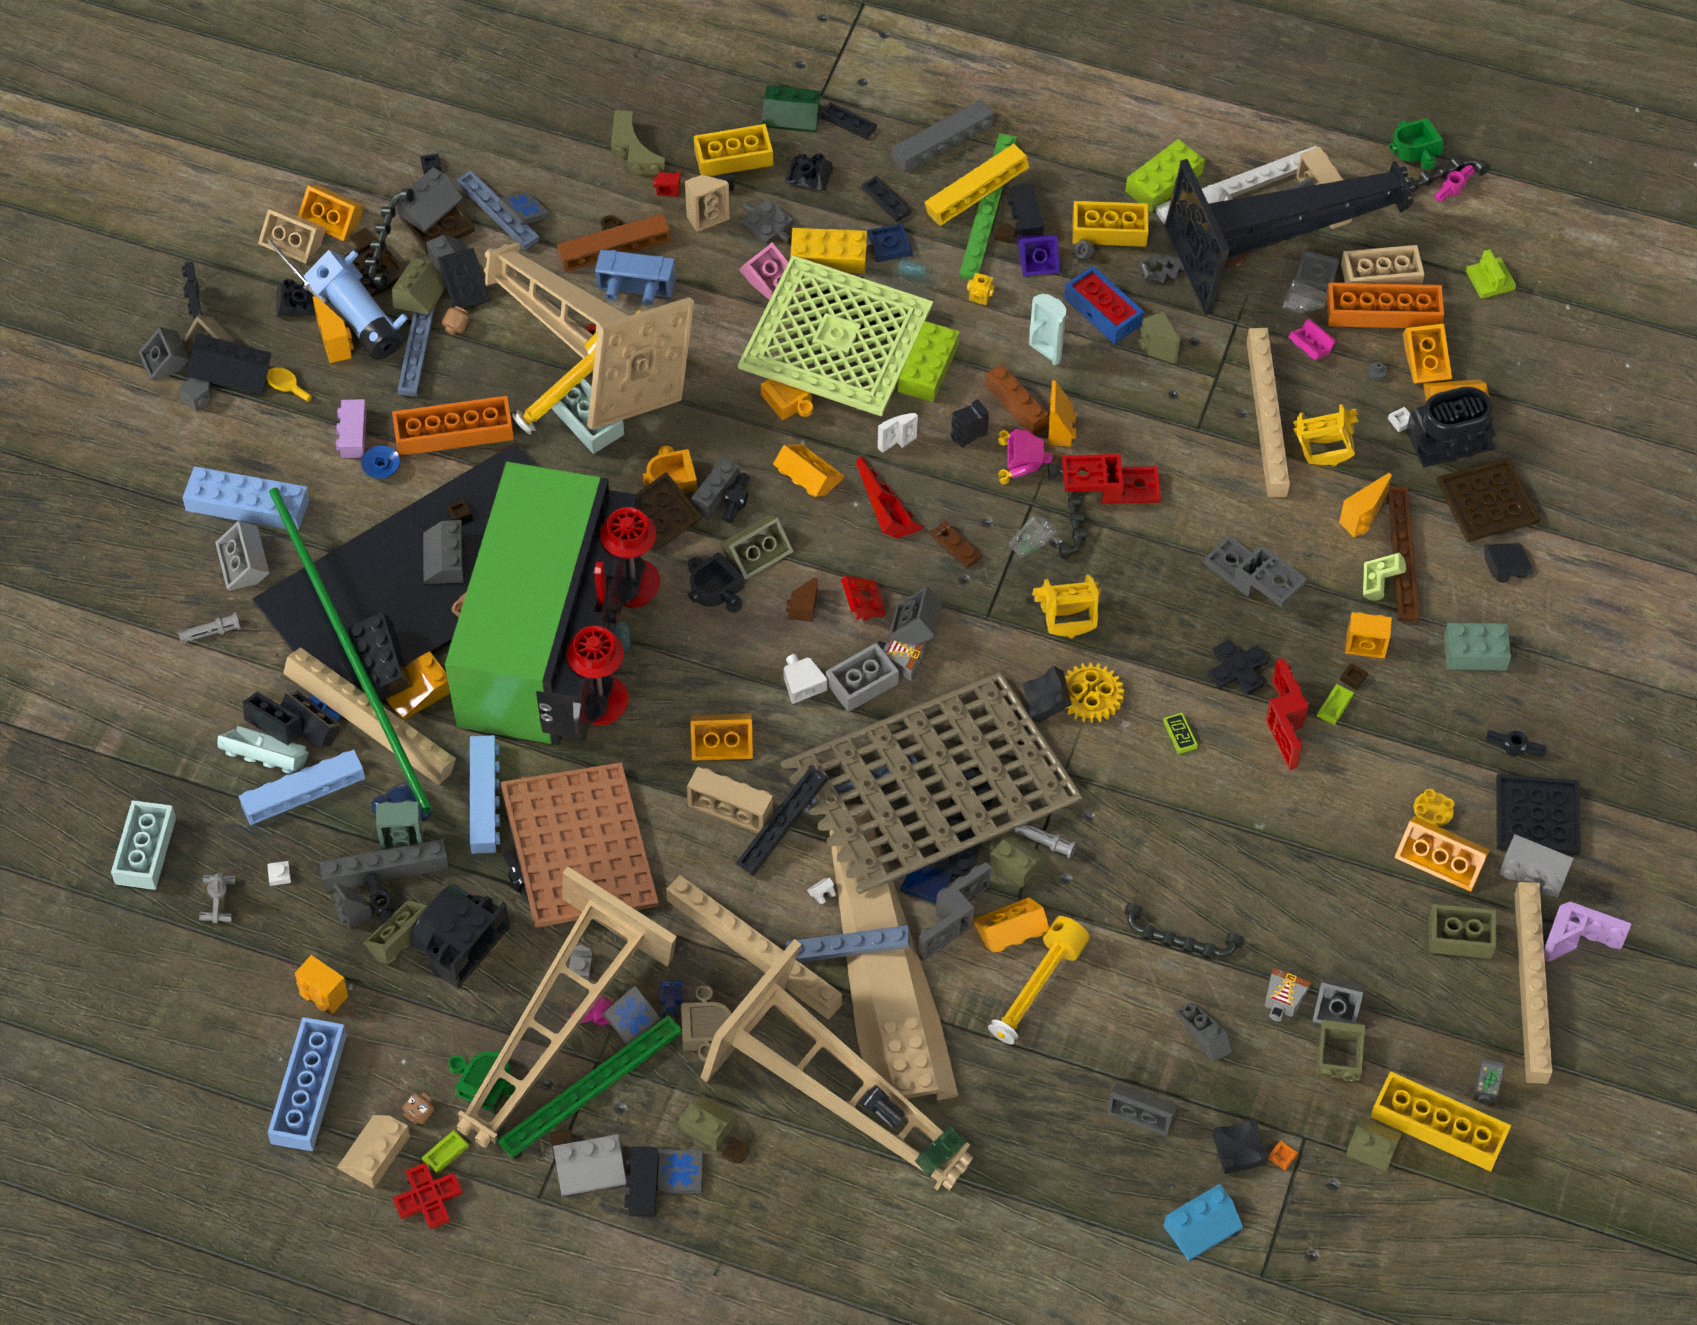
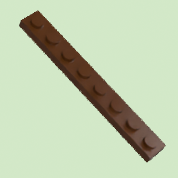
(1402, 543)

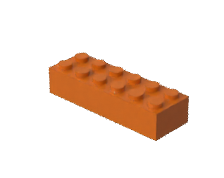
(1384, 305)
(452, 425)

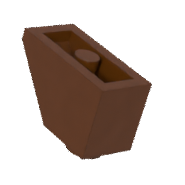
(803, 602)

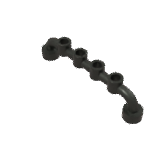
(1480, 167)
(381, 280)
(1076, 517)
(1188, 944)

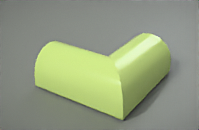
(1376, 572)

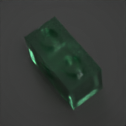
(940, 1151)

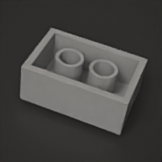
(862, 677)
(1536, 864)

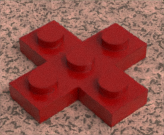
(427, 1196)

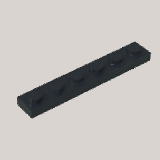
(782, 821)

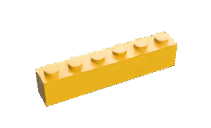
(976, 184)

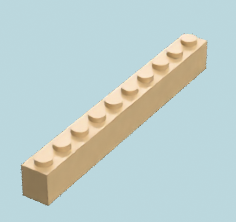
(1267, 413)
(356, 708)
(751, 945)
(1533, 983)

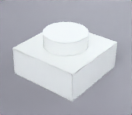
(1399, 419)
(279, 873)

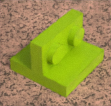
(1490, 276)

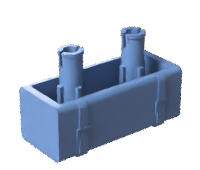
(635, 274)

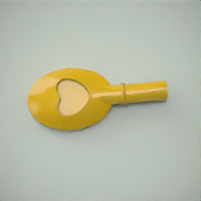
(286, 381)

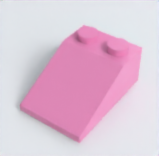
(765, 270)

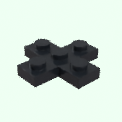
(191, 289)
(1238, 667)

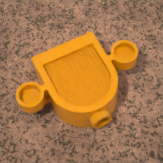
(786, 399)
(676, 464)

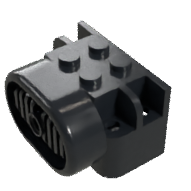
(1452, 426)
(459, 932)

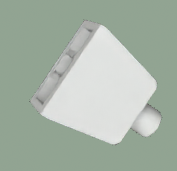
(803, 678)

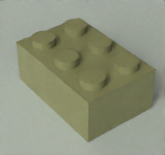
(1462, 931)

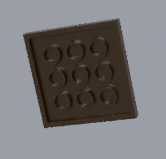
(1488, 500)

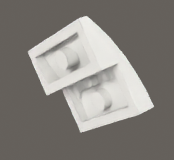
(897, 430)

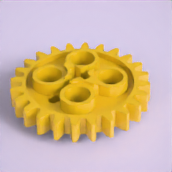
(1103, 702)

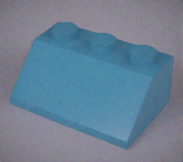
(1203, 1222)

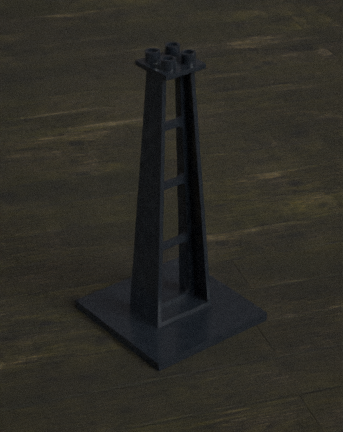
(1217, 231)

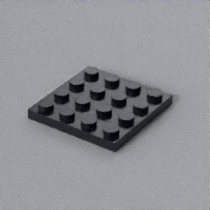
(1538, 811)

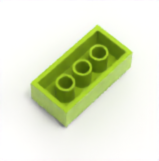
(1156, 179)
(928, 361)

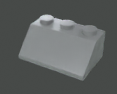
(242, 556)
(589, 1165)

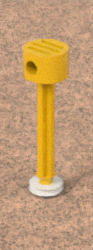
(559, 389)
(1066, 941)

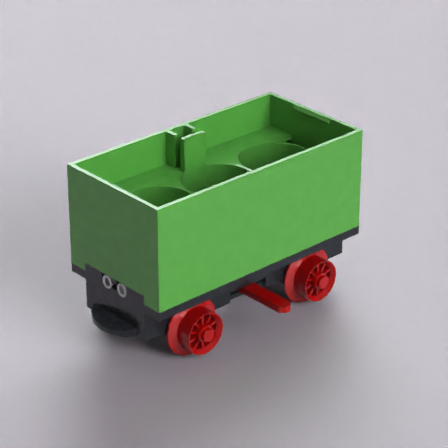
(546, 607)

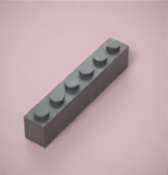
(942, 136)
(387, 863)

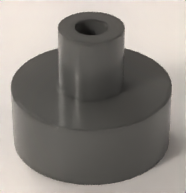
(1084, 249)
(1377, 371)

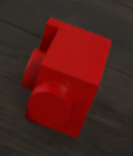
(667, 184)

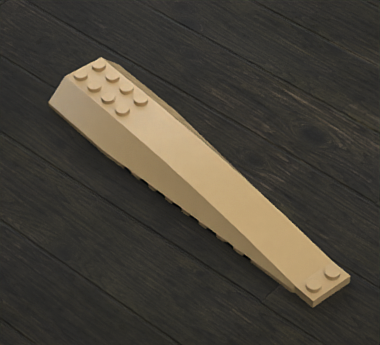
(889, 991)

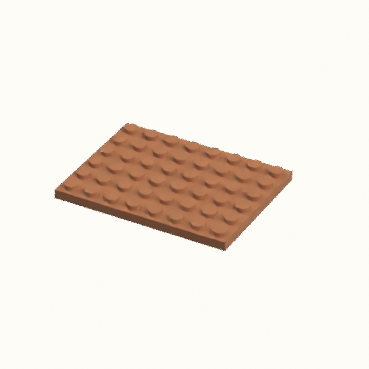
(579, 823)

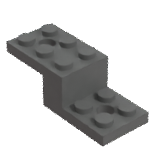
(1255, 571)
(954, 910)

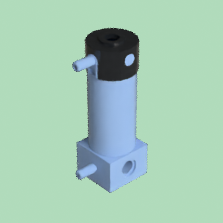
(338, 280)

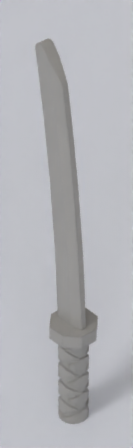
(307, 286)

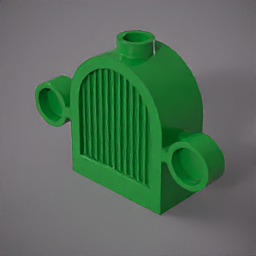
(1417, 142)
(475, 1074)

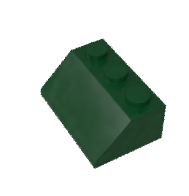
(791, 108)

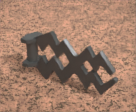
(1160, 277)

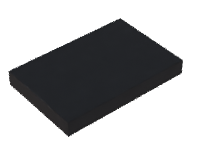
(463, 279)

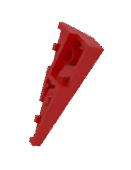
(886, 504)

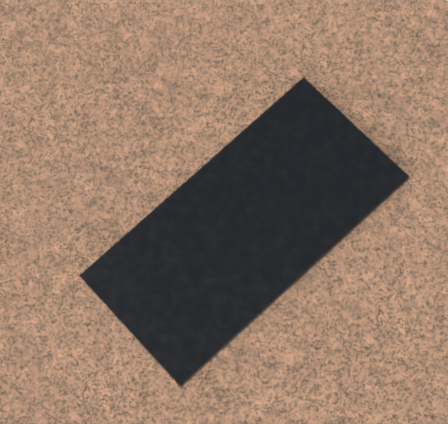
(386, 574)

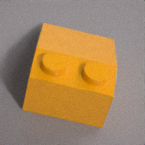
(333, 331)
(1427, 353)
(1060, 418)
(1362, 507)
(428, 686)

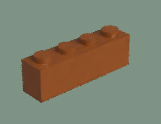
(1016, 399)

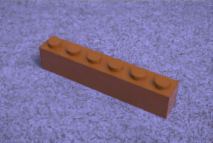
(623, 238)

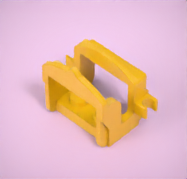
(1327, 430)
(1069, 600)

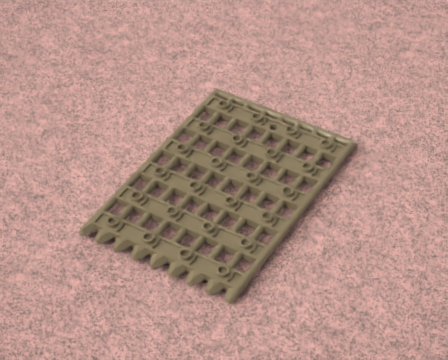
(947, 771)

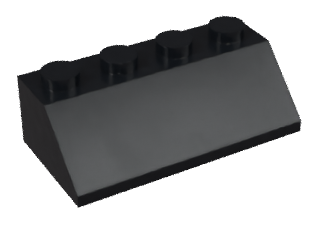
(228, 364)

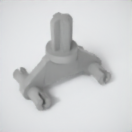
(216, 890)

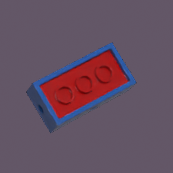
(1103, 304)

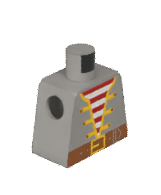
(904, 656)
(1285, 994)

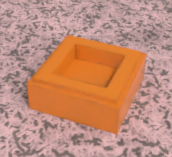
(1282, 1155)

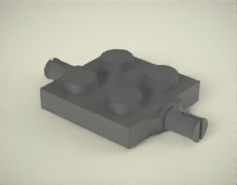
(767, 222)

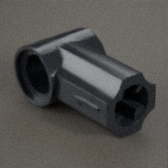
(879, 1102)

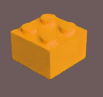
(1368, 635)
(321, 985)

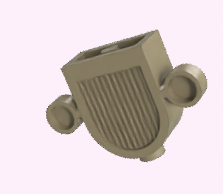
(702, 1021)

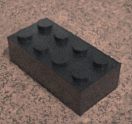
(380, 654)

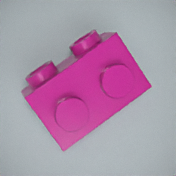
(1313, 340)

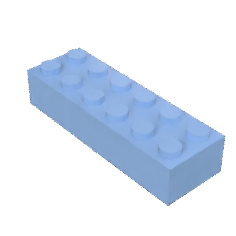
(243, 497)
(307, 1084)

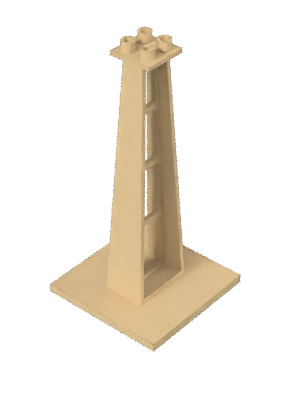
(636, 356)
(617, 917)
(771, 992)

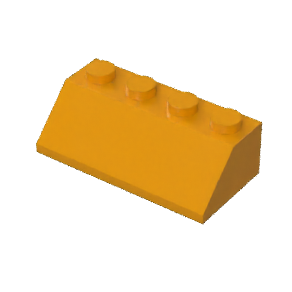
(1442, 853)

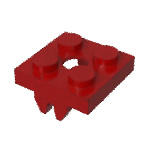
(858, 602)

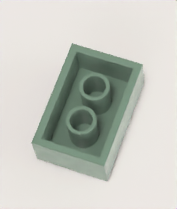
(1477, 646)
(399, 824)

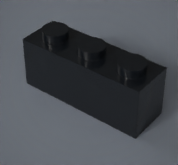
(1025, 210)
(272, 718)
(315, 723)
(642, 1181)

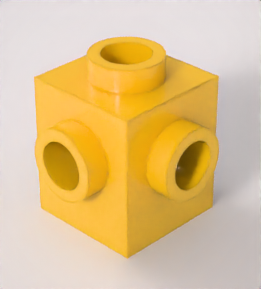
(980, 288)

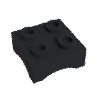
(1047, 694)
(1240, 1147)

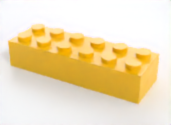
(1440, 1121)

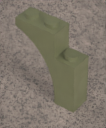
(627, 144)

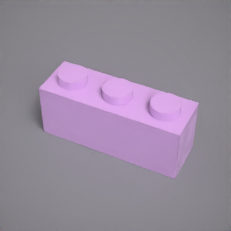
(351, 428)

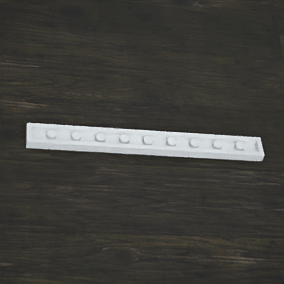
(1251, 179)

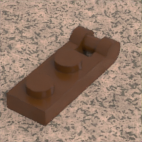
(955, 544)

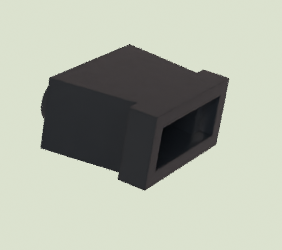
(969, 423)

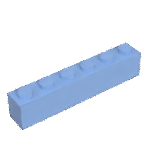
(301, 787)
(483, 794)

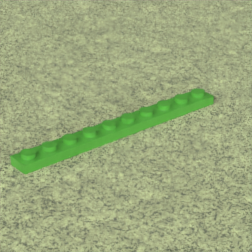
(984, 221)

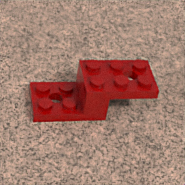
(1110, 478)
(1287, 713)

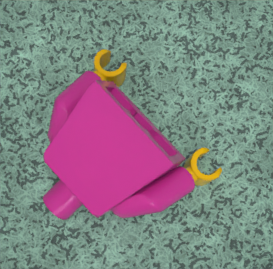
(1024, 453)

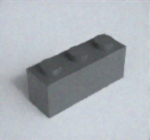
(714, 488)

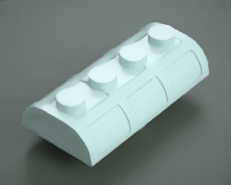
(1047, 326)
(263, 748)

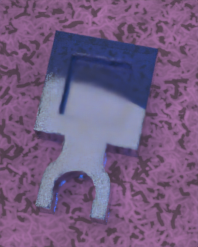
(670, 995)

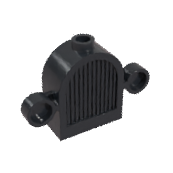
(715, 583)

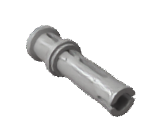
(219, 626)
(1055, 843)

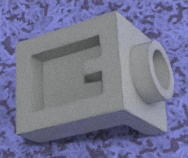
(581, 961)

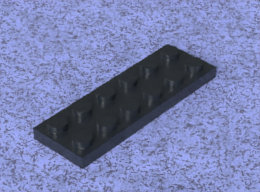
(964, 861)

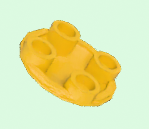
(1434, 807)

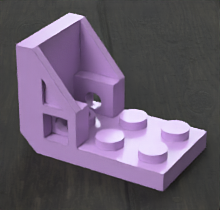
(1577, 921)

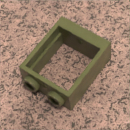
(1341, 1031)

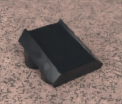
(809, 171)
(294, 299)
(1507, 561)

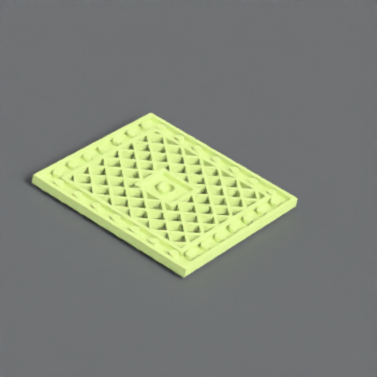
(835, 335)

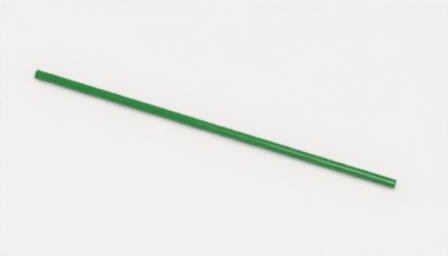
(351, 651)

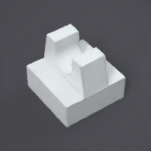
(820, 888)

